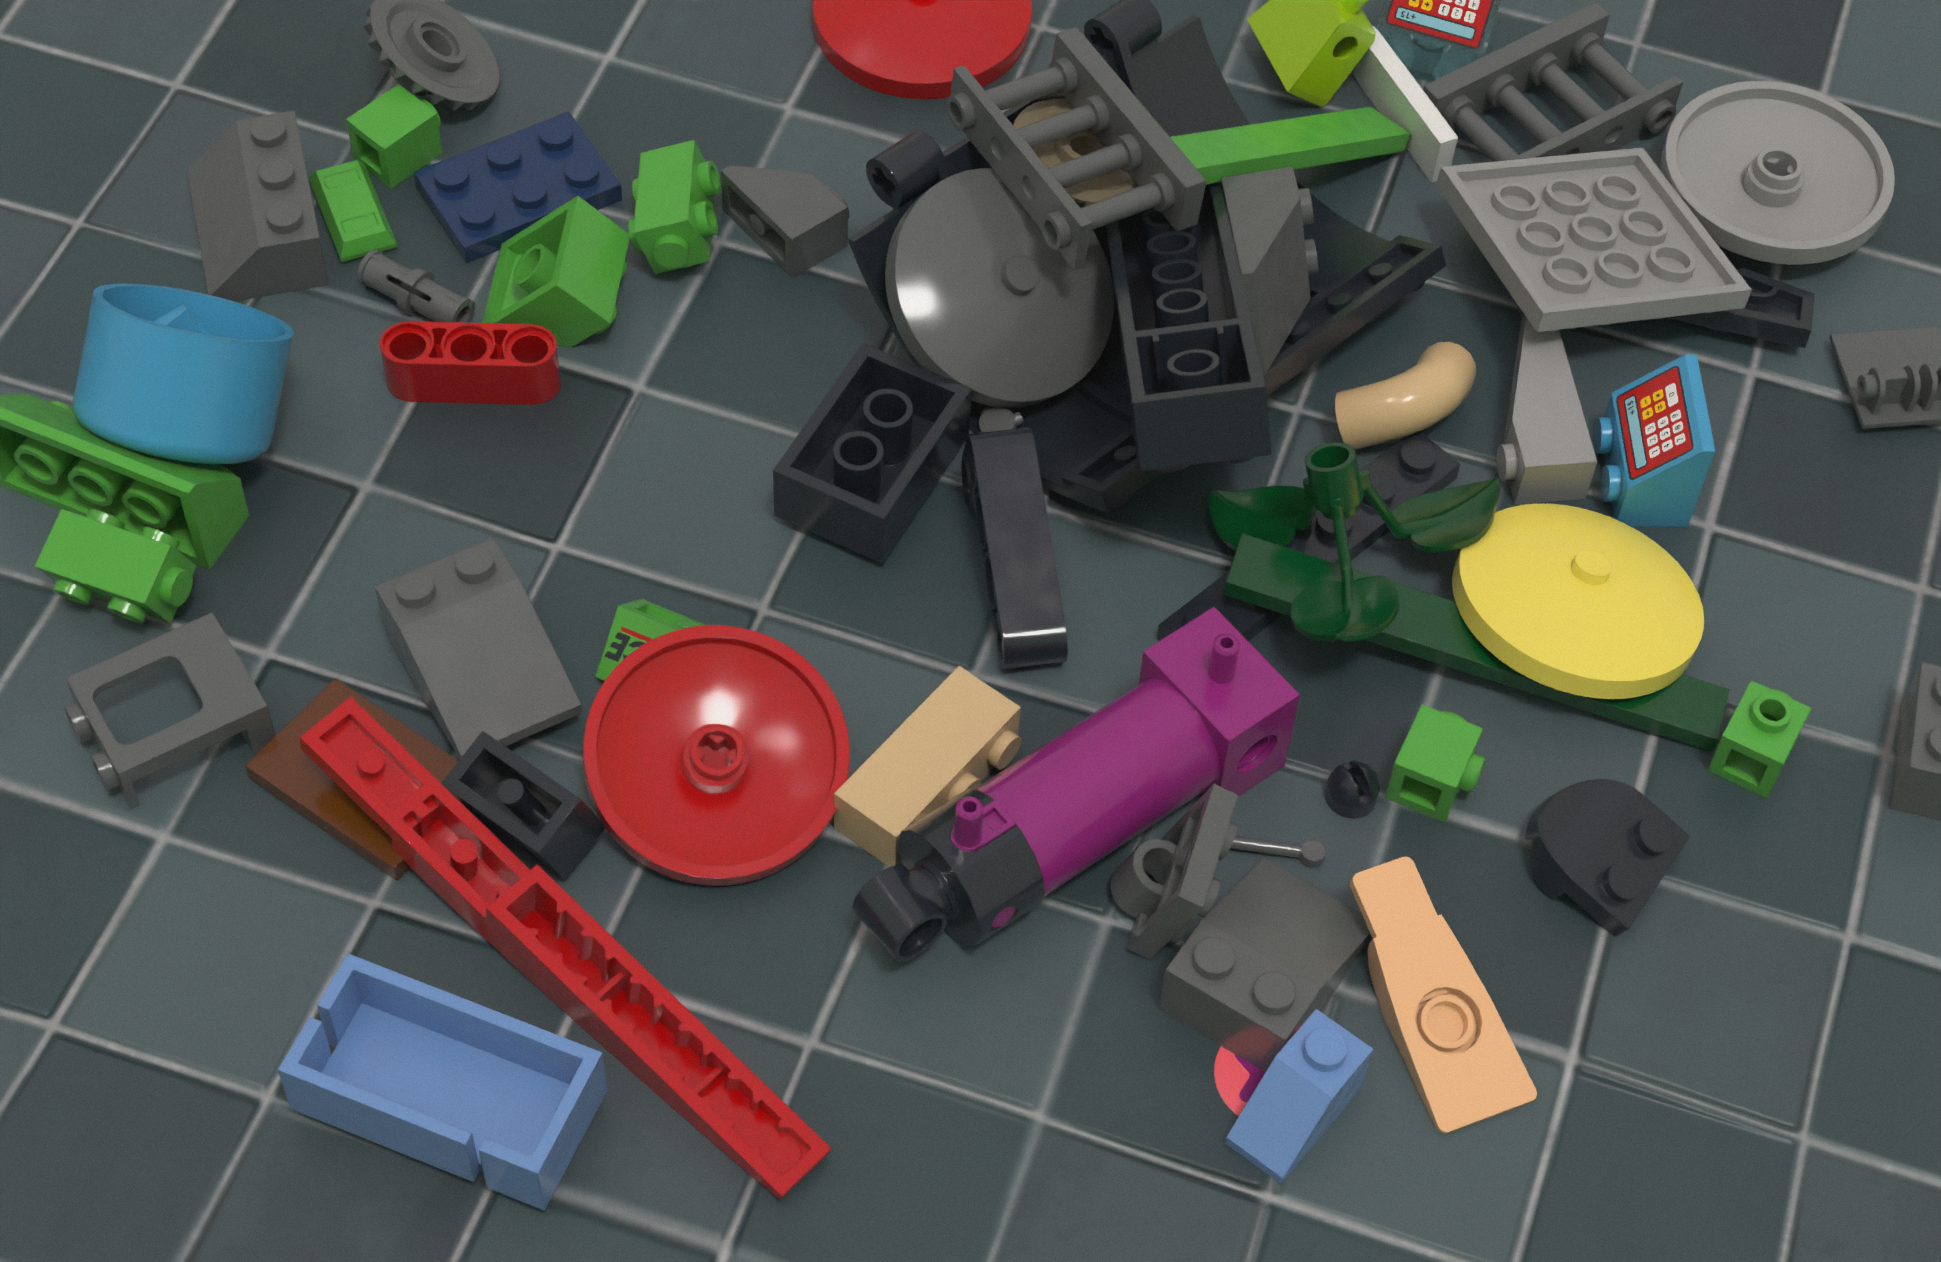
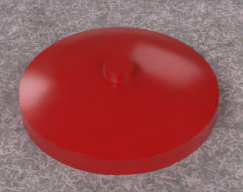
(916, 44)
(715, 755)

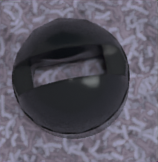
(1342, 792)

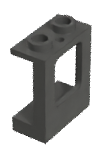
(217, 675)

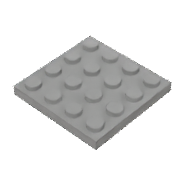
(1591, 239)

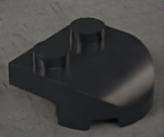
(1603, 849)

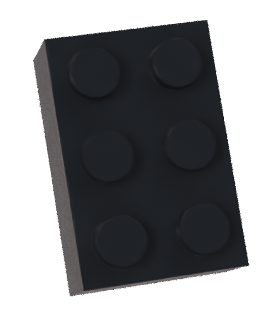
(872, 452)

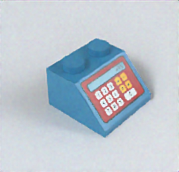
(1656, 446)

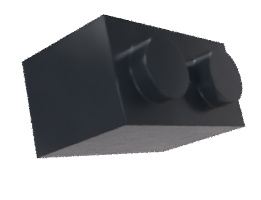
(524, 804)

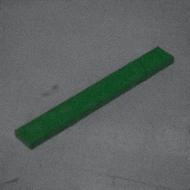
(1436, 632)

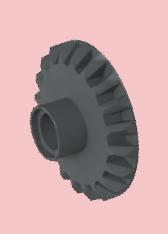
(433, 51)

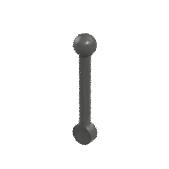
(1310, 853)

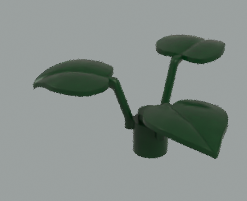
(1336, 487)

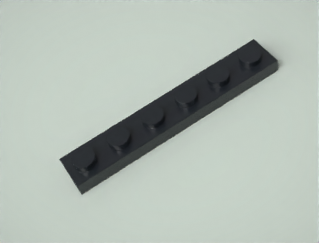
(1399, 473)

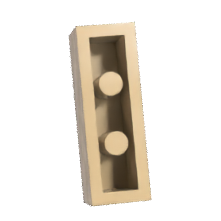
(927, 762)

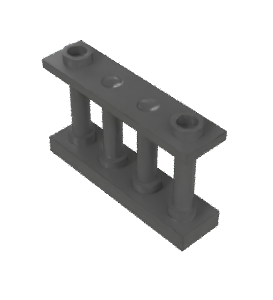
(1542, 60)
(1103, 107)

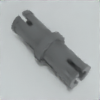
(387, 275)

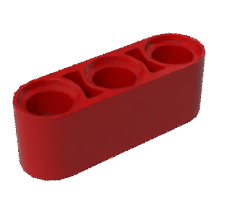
(470, 362)

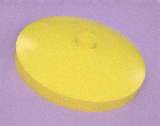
(1579, 602)

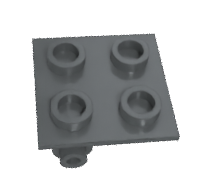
(1892, 375)

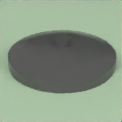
(991, 298)

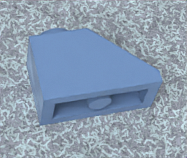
(1300, 1096)

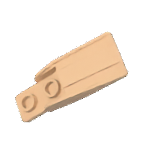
(1436, 1003)

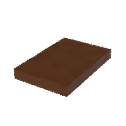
(307, 789)

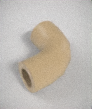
(1408, 400)

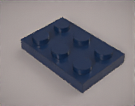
(514, 183)

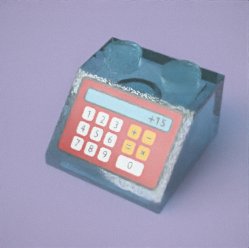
(1439, 34)

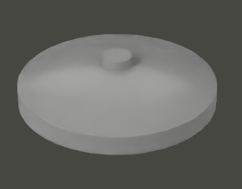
(1779, 171)

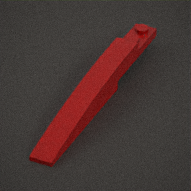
(564, 951)

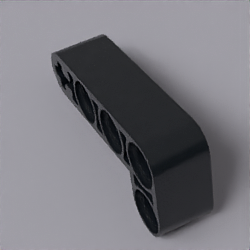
(1016, 546)

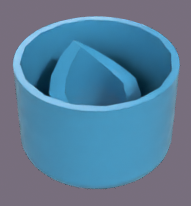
(181, 373)

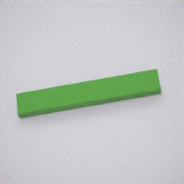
(1292, 143)

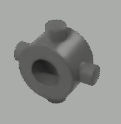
(998, 419)

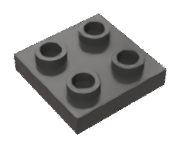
(1183, 870)

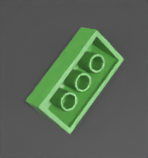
(70, 468)

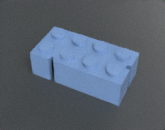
(445, 1080)

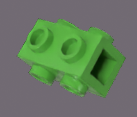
(674, 207)
(128, 570)

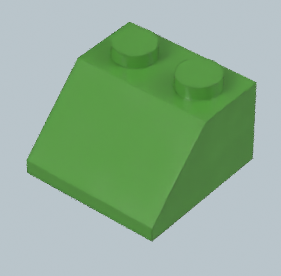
(561, 274)

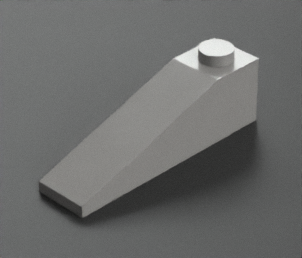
(1546, 434)

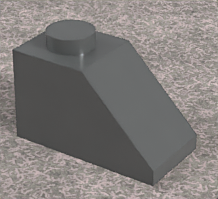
(786, 214)

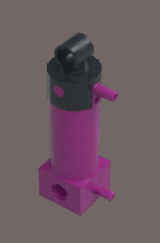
(1196, 719)

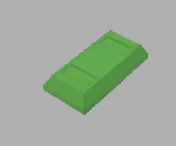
(352, 210)

